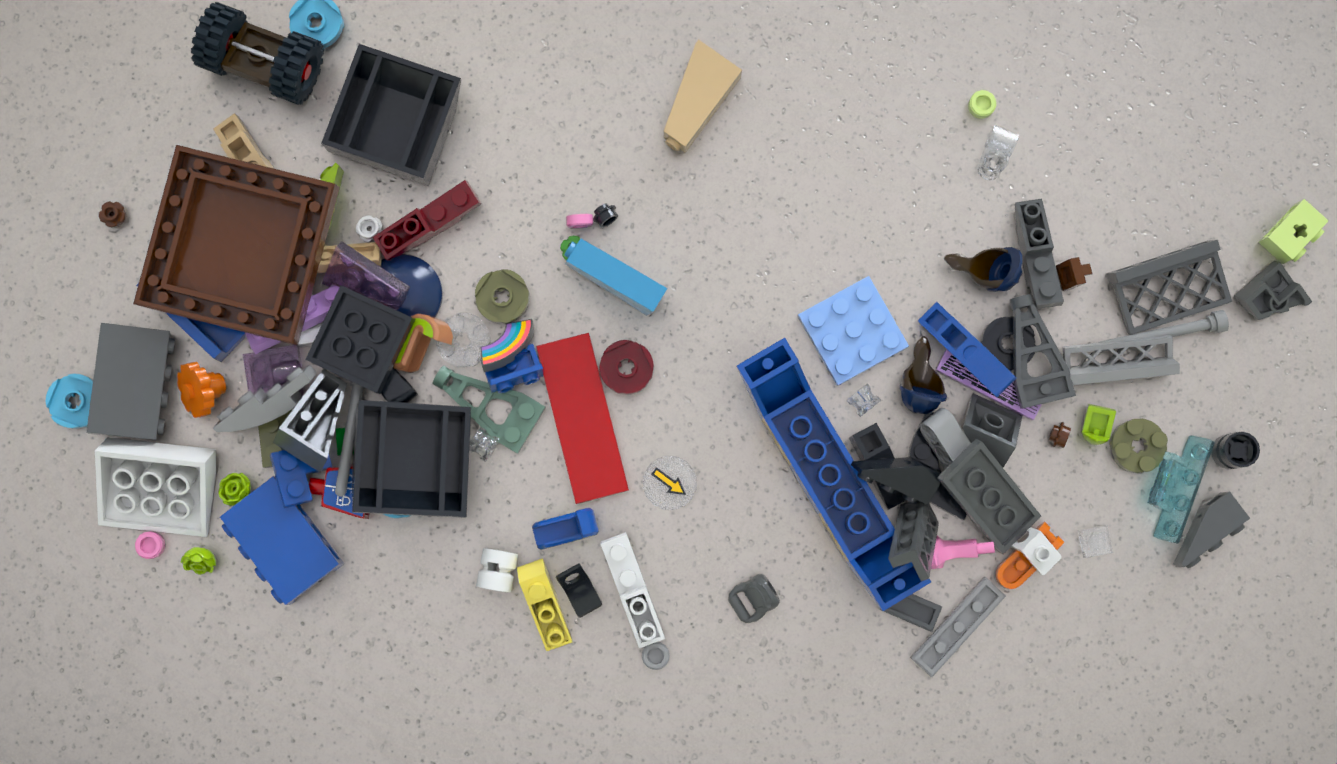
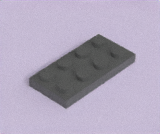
(989, 496)

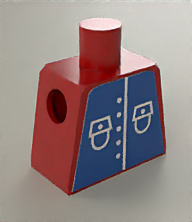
(330, 500)

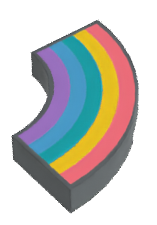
(512, 341)

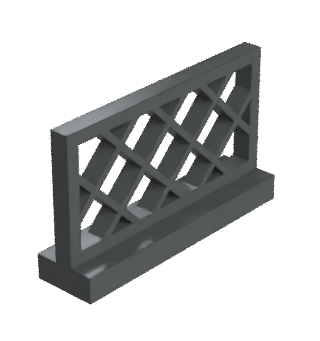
(1156, 267)

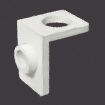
(1038, 551)

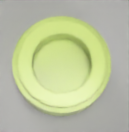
(982, 104)

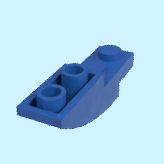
(967, 349)

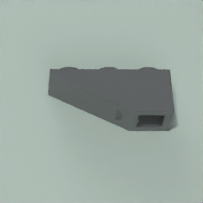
(1211, 524)

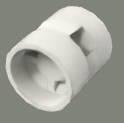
(497, 580)

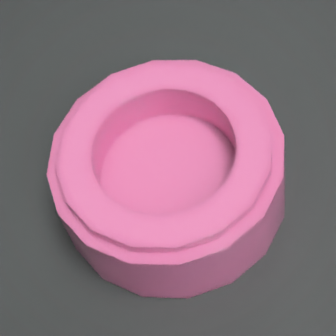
(579, 220)
(150, 545)

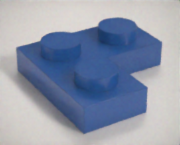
(292, 478)

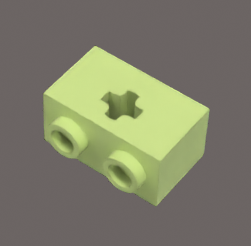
(1301, 219)

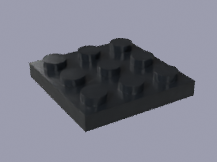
(360, 339)

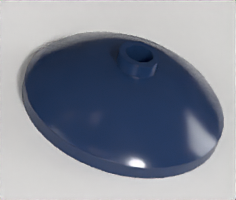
(425, 286)

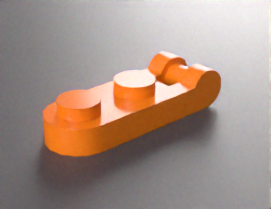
(1016, 566)

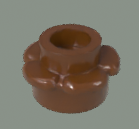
(118, 217)
(1059, 435)

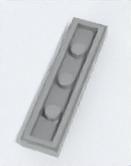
(958, 626)

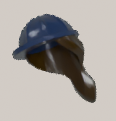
(992, 268)
(921, 385)

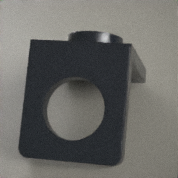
(579, 590)

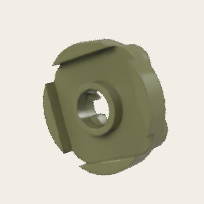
(500, 281)
(1136, 429)

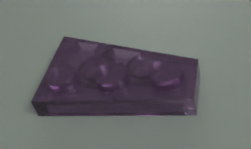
(364, 277)

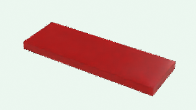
(582, 418)

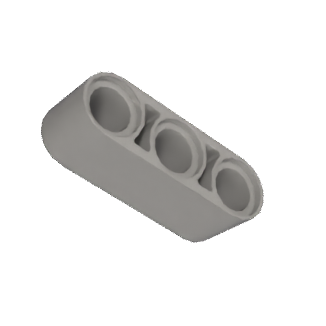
(944, 436)

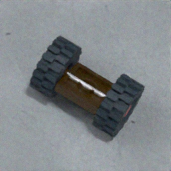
(232, 45)

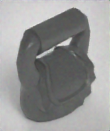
(760, 594)

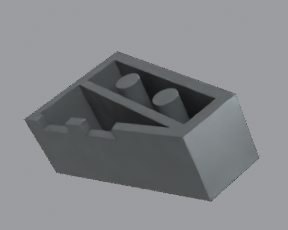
(313, 420)

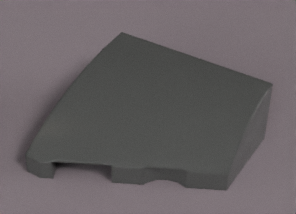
(1271, 292)

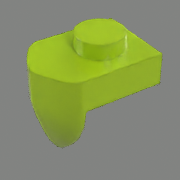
(1098, 424)

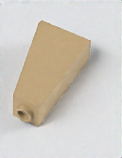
(701, 93)

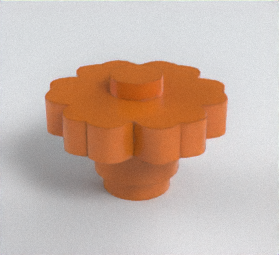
(199, 388)

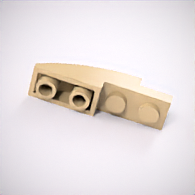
(238, 142)

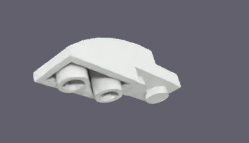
(632, 590)

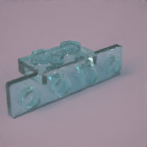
(1177, 487)

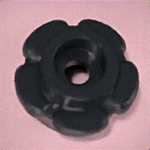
(605, 215)

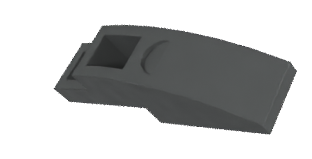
(1037, 256)

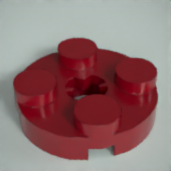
(611, 362)

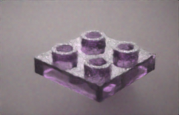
(271, 367)

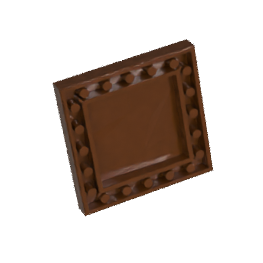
(236, 245)

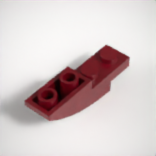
(428, 221)

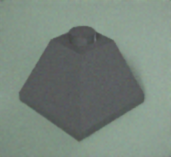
(993, 426)

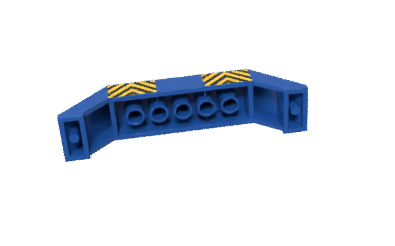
(826, 472)

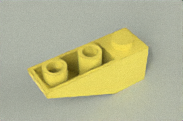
(544, 604)

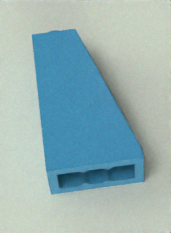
(615, 276)

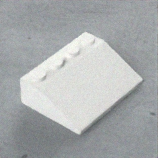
(155, 486)

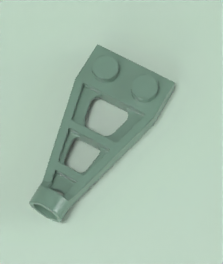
(519, 422)

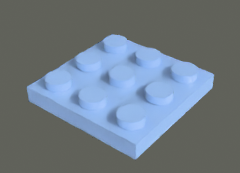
(853, 330)

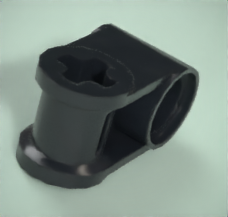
(398, 388)

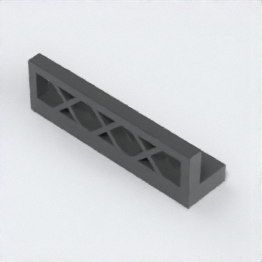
(914, 538)

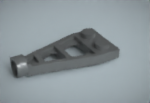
(1044, 388)

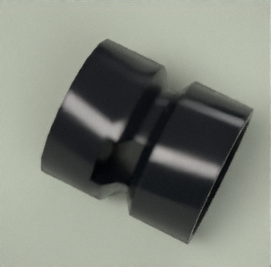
(1235, 450)

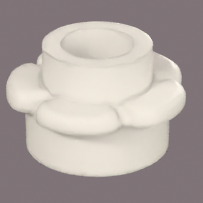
(364, 223)

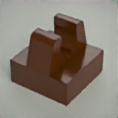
(1072, 273)

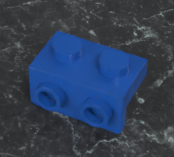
(523, 369)

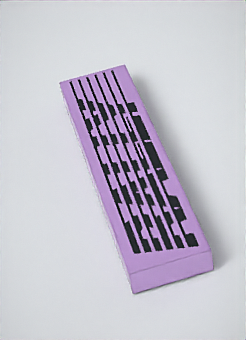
(953, 369)

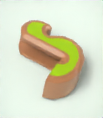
(418, 340)

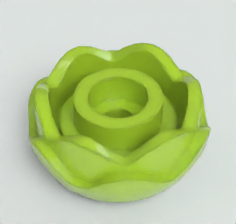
(229, 484)
(199, 560)

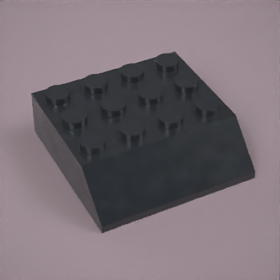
(393, 114)
(411, 459)

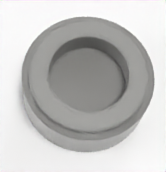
(655, 656)

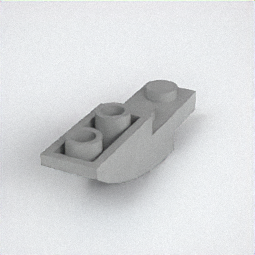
(264, 407)

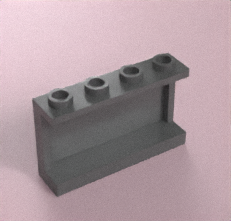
(130, 382)

